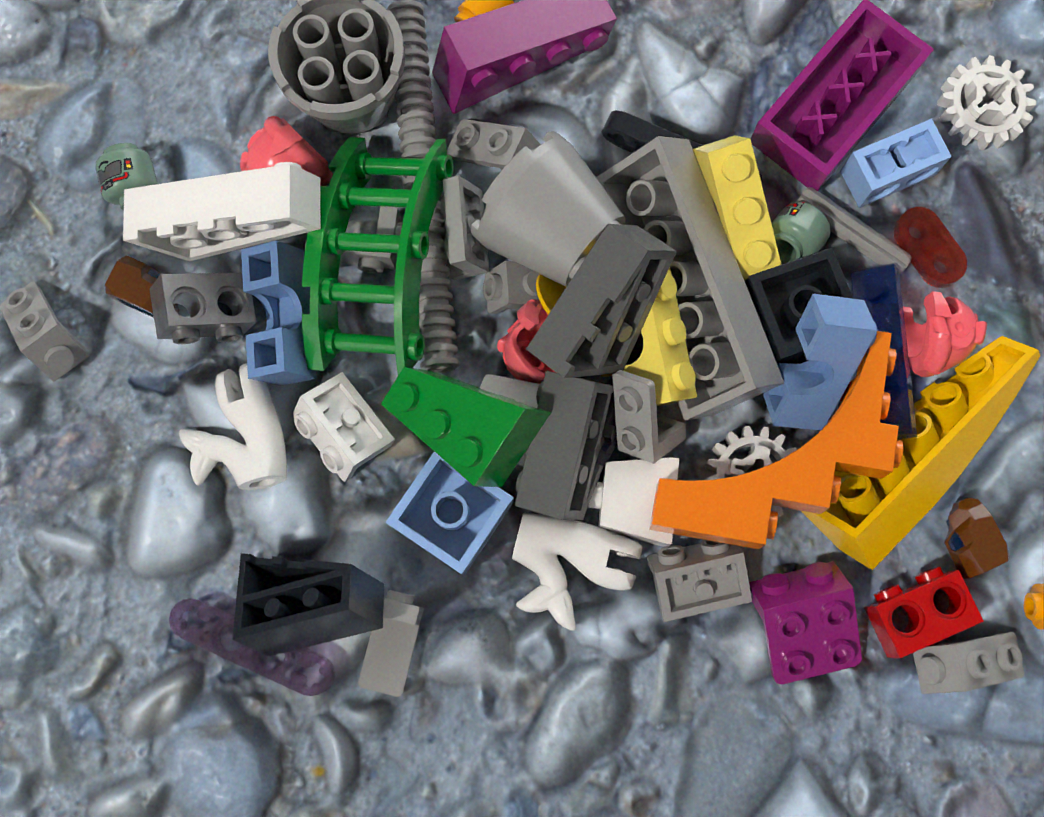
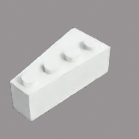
(223, 211)

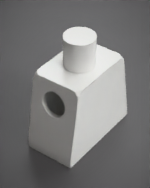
(629, 495)

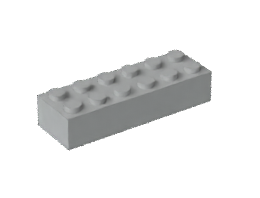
(725, 341)

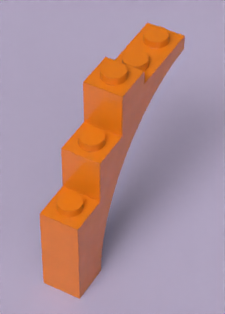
(739, 506)

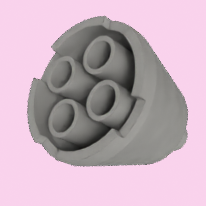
(339, 61)
(546, 210)

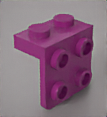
(808, 621)

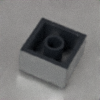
(784, 293)

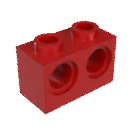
(925, 622)

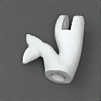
(252, 412)
(581, 544)

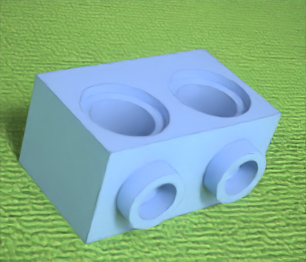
(895, 163)

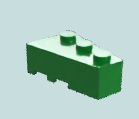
(465, 425)

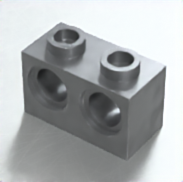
(200, 296)

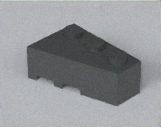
(604, 304)
(563, 456)

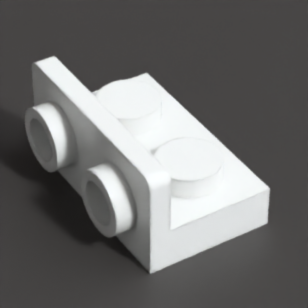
(341, 426)

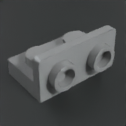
(462, 207)
(699, 578)

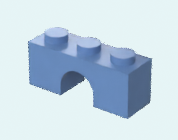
(275, 277)
(834, 340)

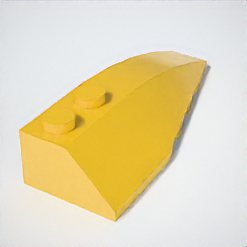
(951, 429)

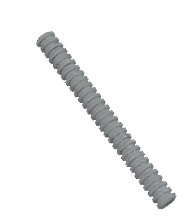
(417, 138)

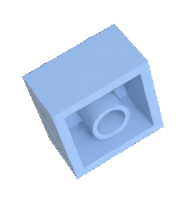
(449, 514)

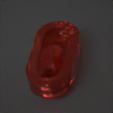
(933, 246)

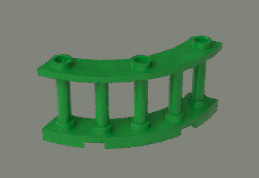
(325, 246)

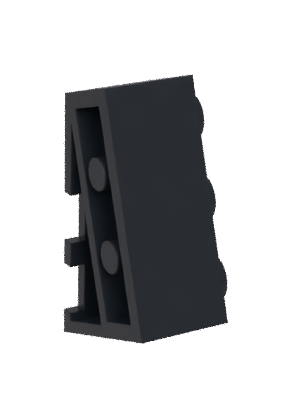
(303, 603)

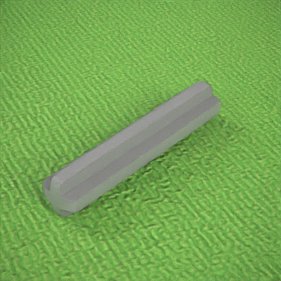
(857, 232)

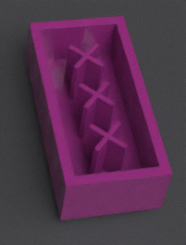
(840, 95)

